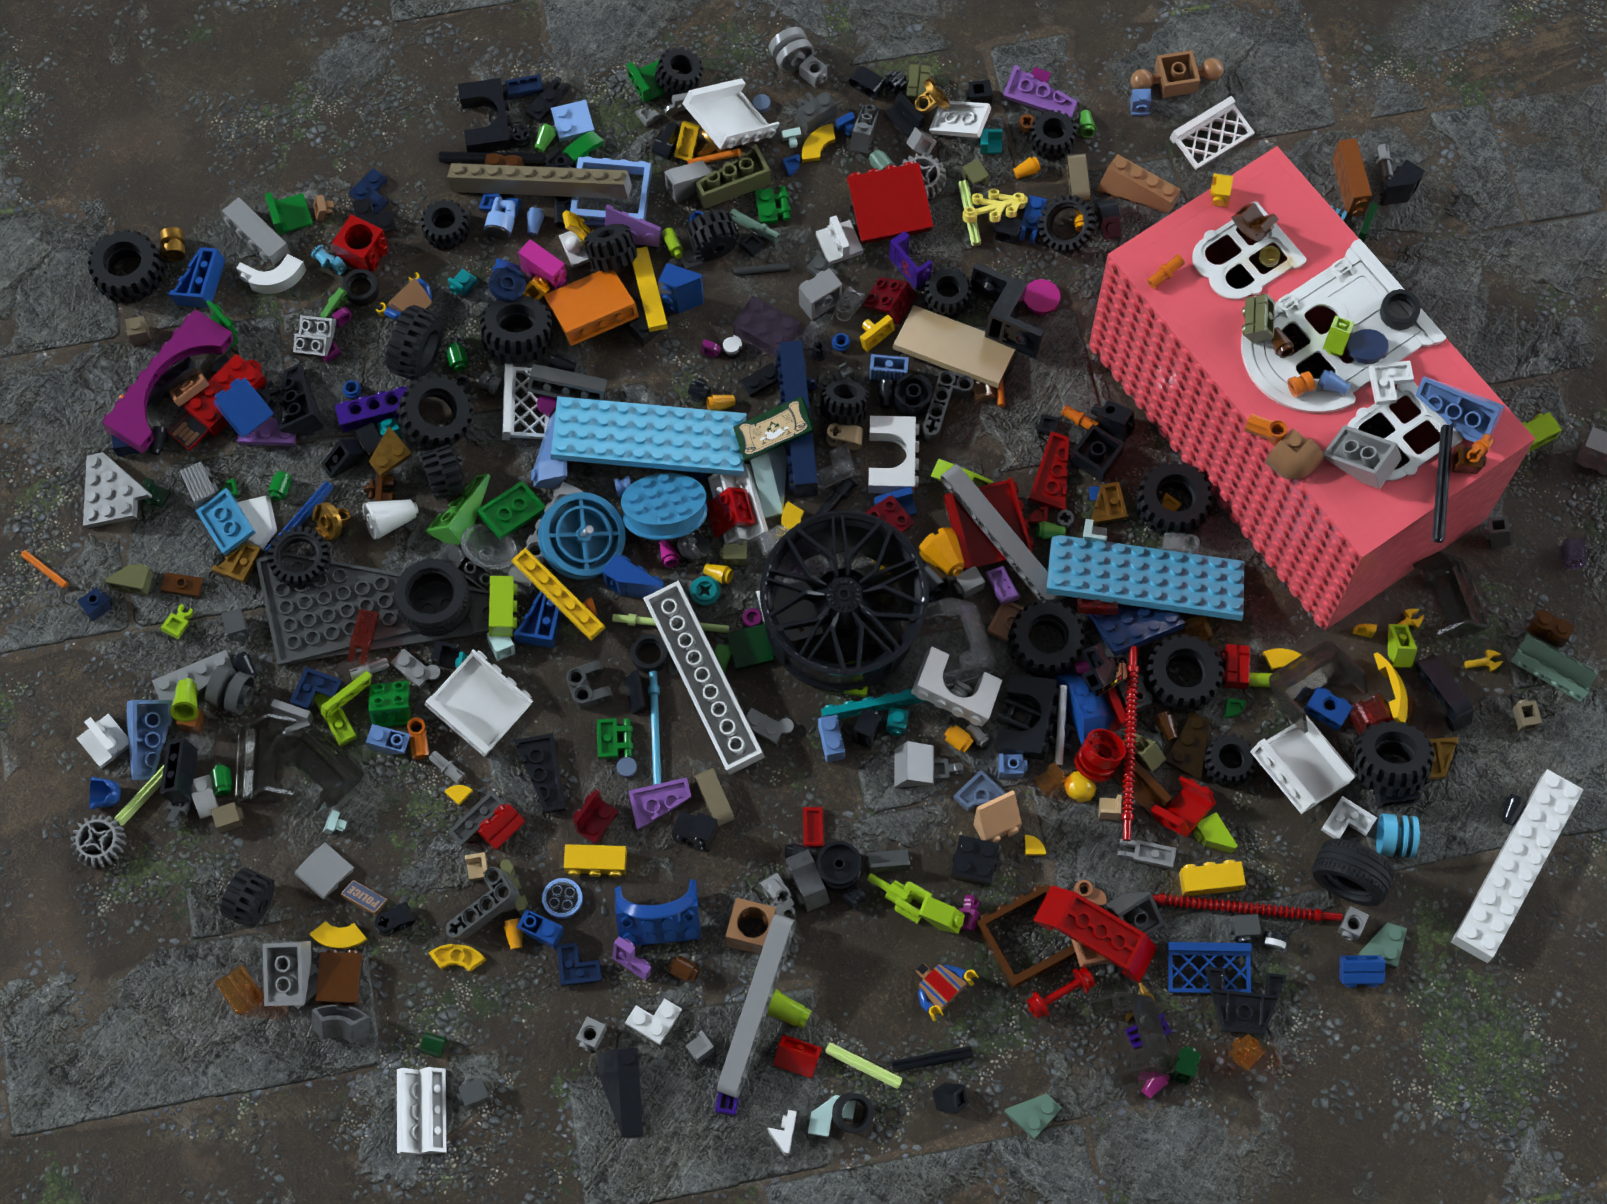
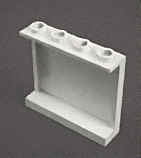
(728, 114)
(479, 702)
(1303, 765)

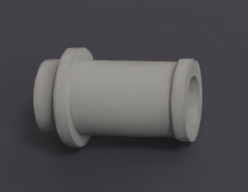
(977, 734)

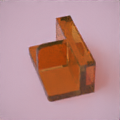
(240, 990)

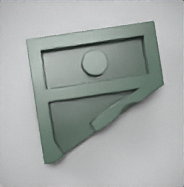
(1387, 943)
(1034, 1114)

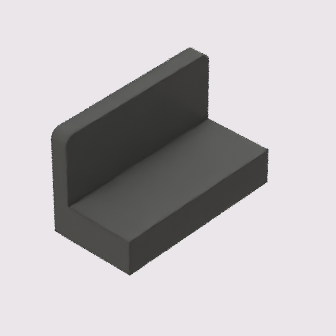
(888, 861)

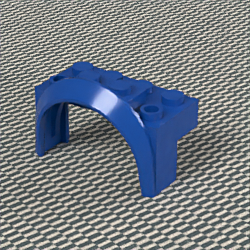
(659, 922)

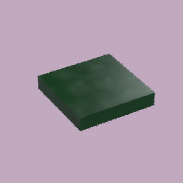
(1368, 221)
(750, 647)

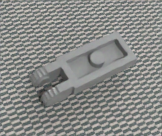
(1149, 853)

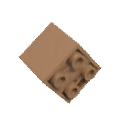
(741, 911)

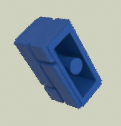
(1362, 970)

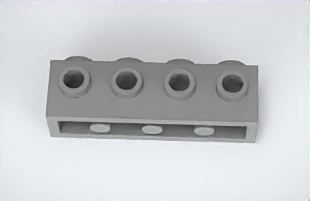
(255, 231)

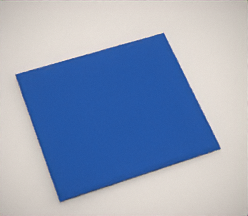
(1093, 492)

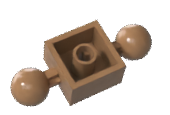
(1177, 74)

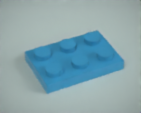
(225, 521)

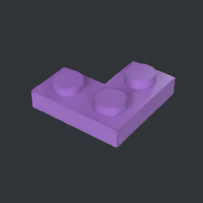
(625, 955)

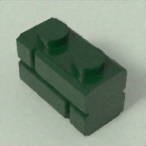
(1185, 1065)

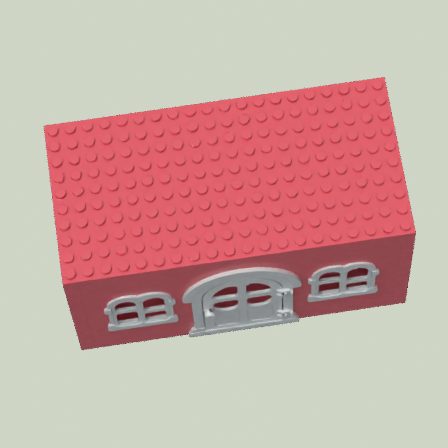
(1202, 379)

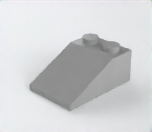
(1363, 456)
(286, 972)

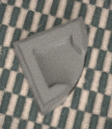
(648, 116)

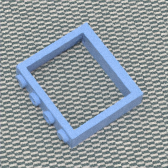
(597, 217)

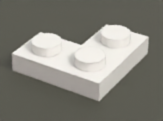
(1383, 378)
(1347, 814)
(655, 1026)

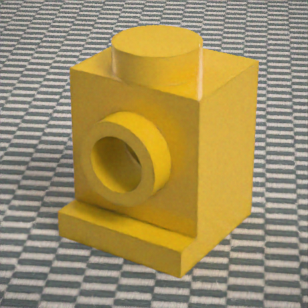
(1221, 189)

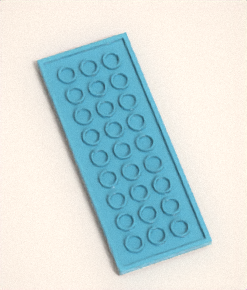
(647, 436)
(1146, 577)

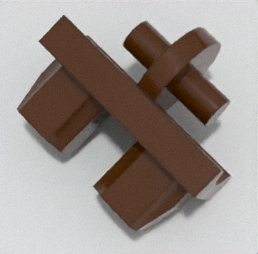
(378, 490)

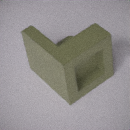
(975, 172)

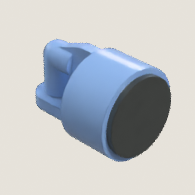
(499, 223)

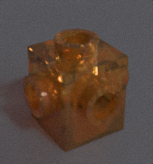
(1246, 1051)

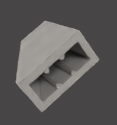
(682, 180)

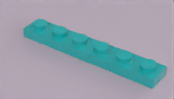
(888, 700)

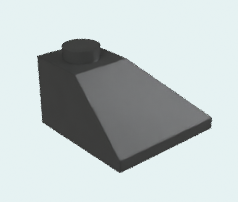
(1137, 910)

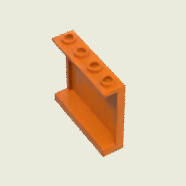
(591, 306)

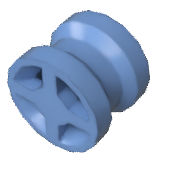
(621, 485)

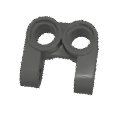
(586, 672)

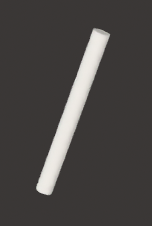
(1061, 725)

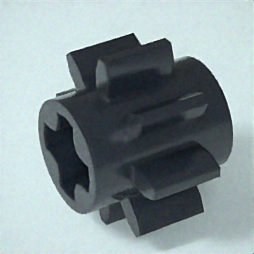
(895, 81)
(699, 390)

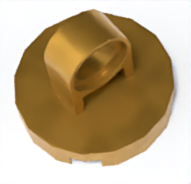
(934, 96)
(708, 146)
(329, 520)

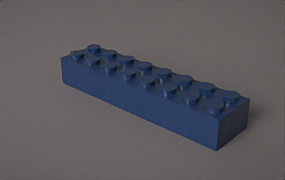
(801, 451)

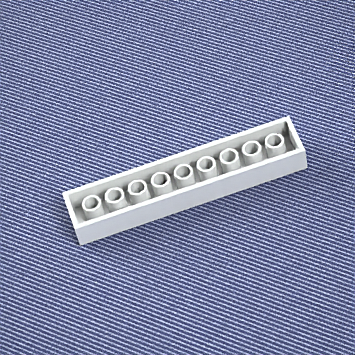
(704, 678)
(1517, 866)

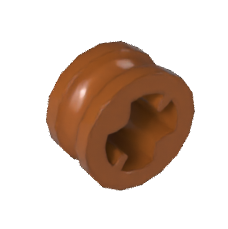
(1025, 118)

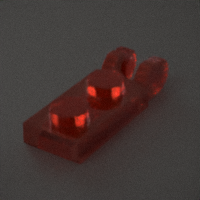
(363, 634)

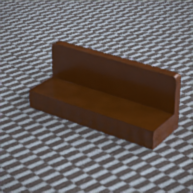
(1147, 789)

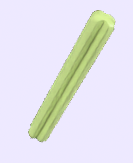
(967, 202)
(140, 798)
(863, 1065)

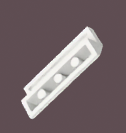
(738, 534)
(421, 1111)

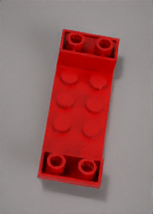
(1097, 930)

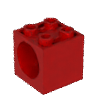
(356, 232)

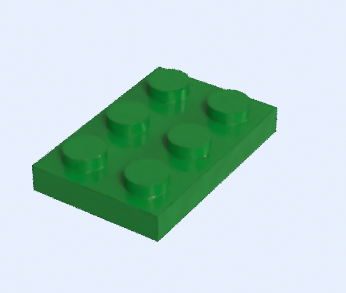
(511, 510)

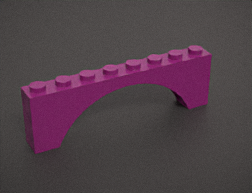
(194, 337)

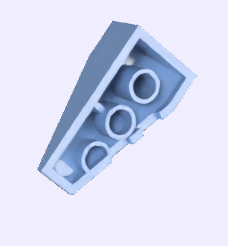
(1461, 409)
(546, 471)
(147, 732)

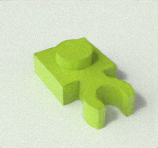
(176, 624)

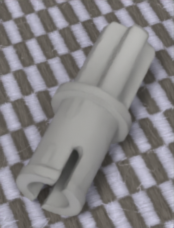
(1385, 161)
(370, 667)
(447, 767)

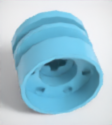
(1402, 836)

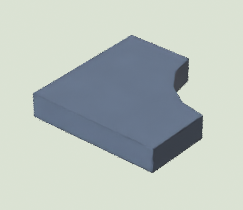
(978, 791)

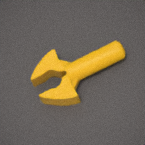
(1412, 622)
(1485, 661)

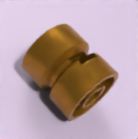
(172, 244)

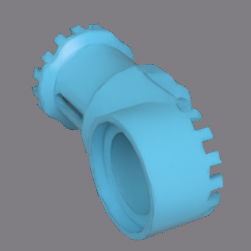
(329, 260)

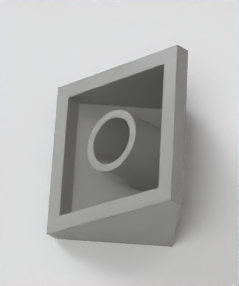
(914, 765)

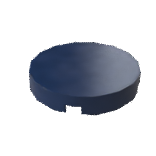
(507, 284)
(1367, 346)

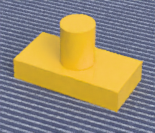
(687, 140)
(876, 332)

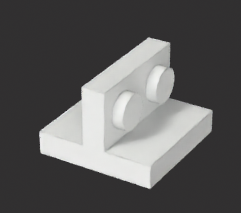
(839, 241)
(103, 740)

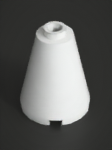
(388, 515)

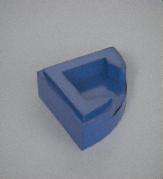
(791, 164)

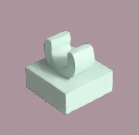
(791, 135)
(334, 823)

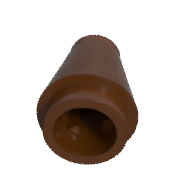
(1282, 344)
(1166, 725)

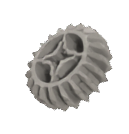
(930, 168)
(105, 837)

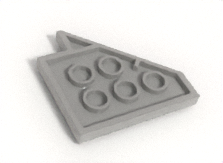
(109, 492)

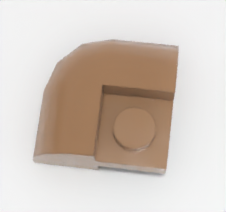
(1295, 456)

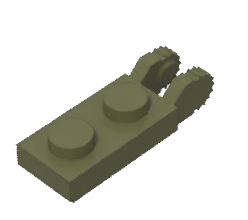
(521, 902)

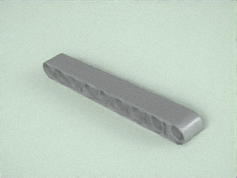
(998, 532)
(756, 1006)

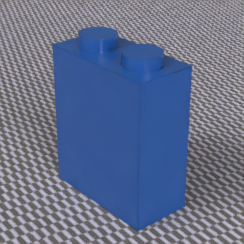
(242, 407)

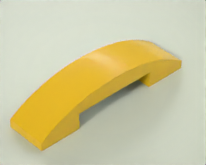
(1398, 706)

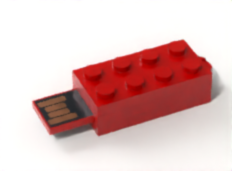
(201, 412)

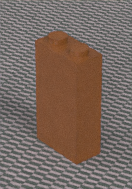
(1351, 177)

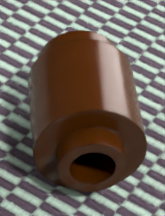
(684, 969)

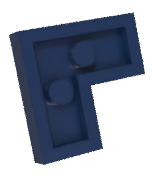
(368, 187)
(311, 684)
(575, 972)

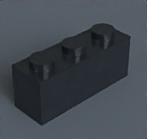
(178, 771)

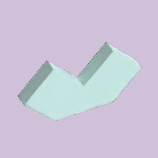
(821, 1117)

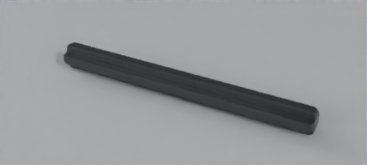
(479, 157)
(1442, 483)

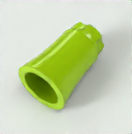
(185, 701)
(788, 1010)

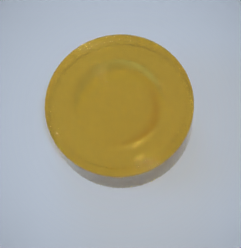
(1269, 256)

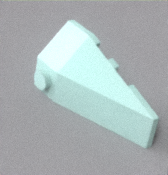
(770, 480)

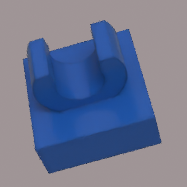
(845, 123)

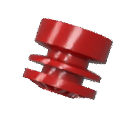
(1100, 755)

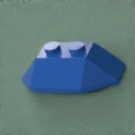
(1084, 707)

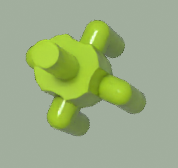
(902, 896)

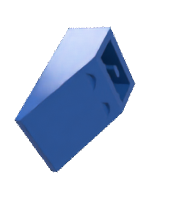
(628, 579)

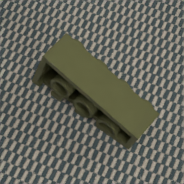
(734, 179)

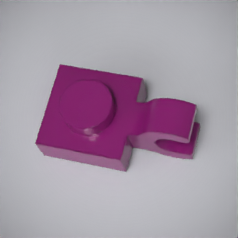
(970, 913)

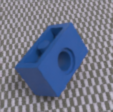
(1332, 718)

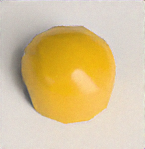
(1079, 787)

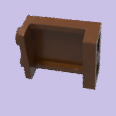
(339, 978)

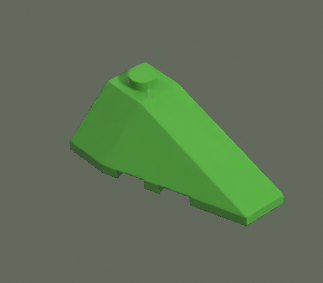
(461, 513)

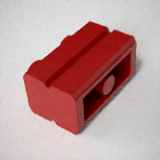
(1236, 666)
(500, 826)

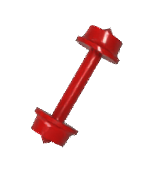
(1083, 979)

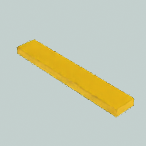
(649, 291)
(558, 594)

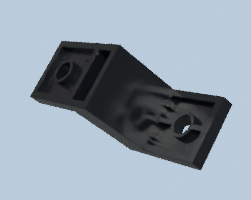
(1002, 320)

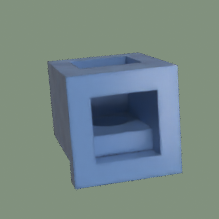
(1140, 102)
(1006, 770)

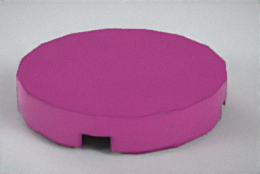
(1041, 297)

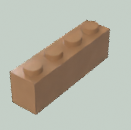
(1138, 185)

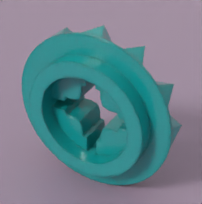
(705, 582)

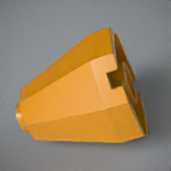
(943, 551)

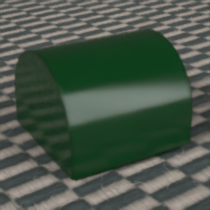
(433, 1045)

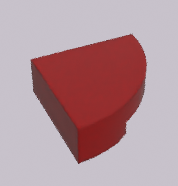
(1038, 515)

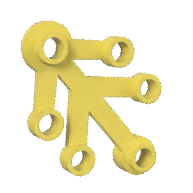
(1014, 202)

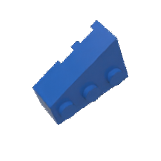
(200, 280)
(540, 624)

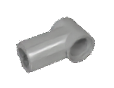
(776, 889)

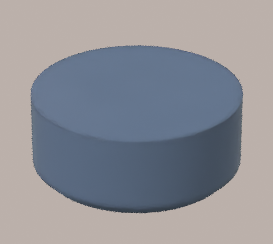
(761, 103)
(626, 767)

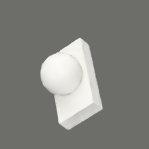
(574, 249)

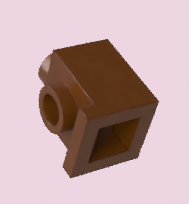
(1463, 465)

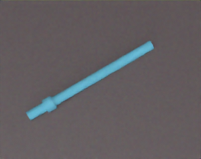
(653, 692)

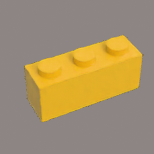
(595, 860)
(1212, 878)

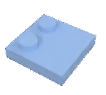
(572, 120)

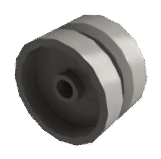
(790, 49)

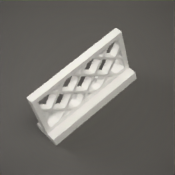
(1200, 123)
(509, 406)

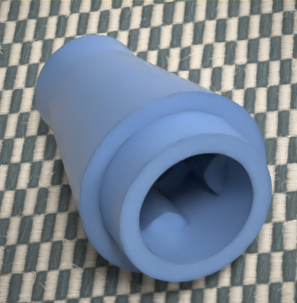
(534, 220)
(1332, 382)

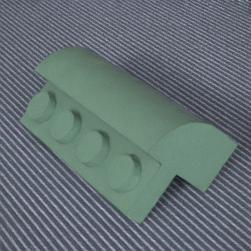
(1554, 667)

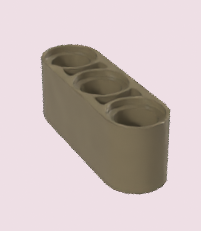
(1078, 176)
(714, 796)

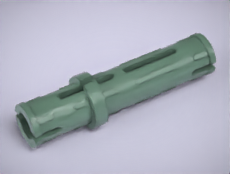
(761, 229)

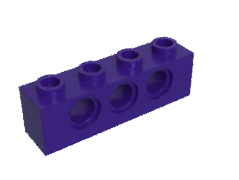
(350, 421)

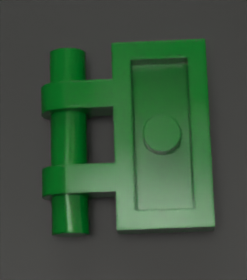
(766, 205)
(608, 738)

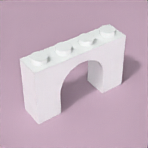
(903, 432)
(930, 687)

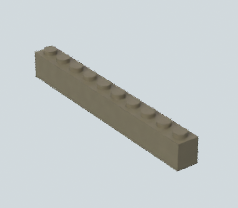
(539, 181)

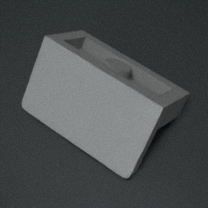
(302, 716)

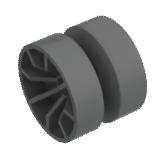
(229, 689)

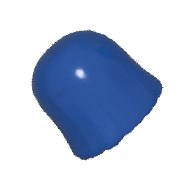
(99, 793)

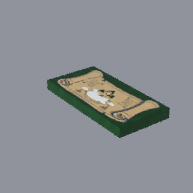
(773, 429)

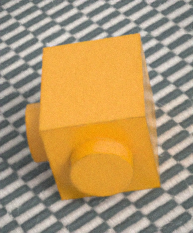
(536, 287)

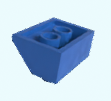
(680, 289)

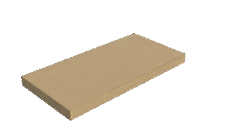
(953, 346)

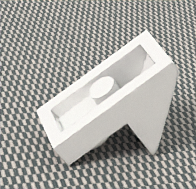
(204, 796)
(784, 1138)

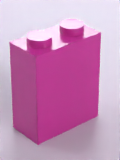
(538, 261)

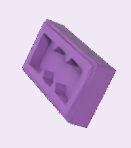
(1002, 585)

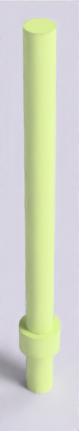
(633, 619)

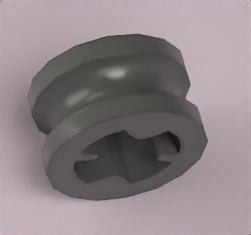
(1069, 515)

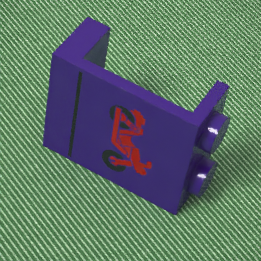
(899, 256)

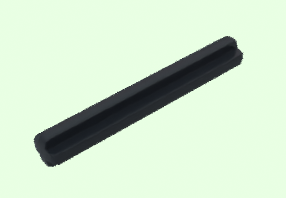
(932, 1059)

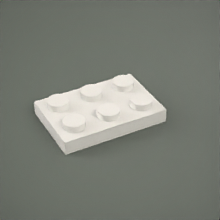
(961, 119)

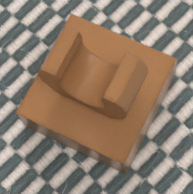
(322, 207)

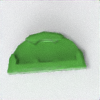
(336, 302)

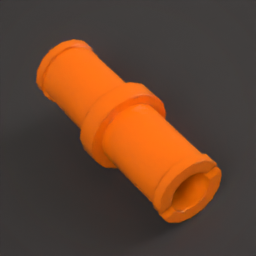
(1165, 271)
(1078, 417)
(1480, 448)

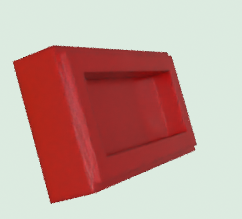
(813, 827)

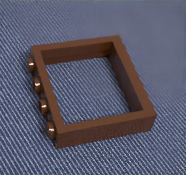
(1034, 971)

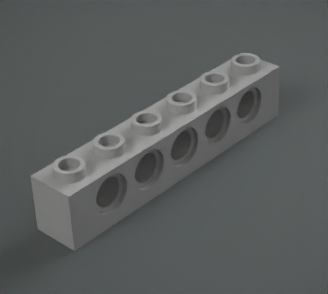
(532, 542)

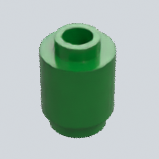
(457, 357)
(279, 486)
(221, 780)

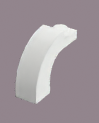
(276, 280)

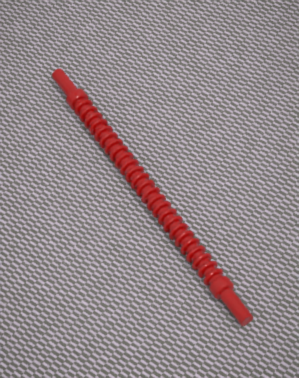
(1132, 670)
(1316, 915)

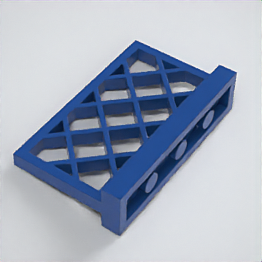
(1208, 949)

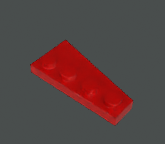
(1050, 482)

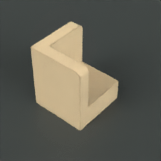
(1110, 808)
(476, 866)

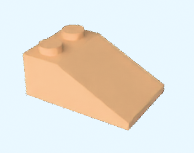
(998, 818)

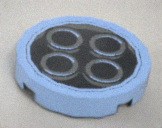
(562, 898)

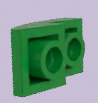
(583, 145)

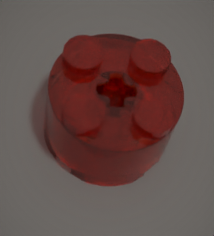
(1370, 713)

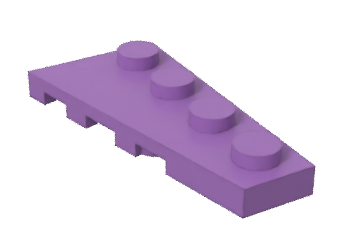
(1036, 94)

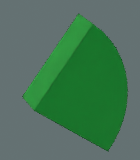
(231, 485)
(1233, 707)

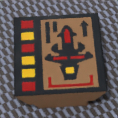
(1121, 674)

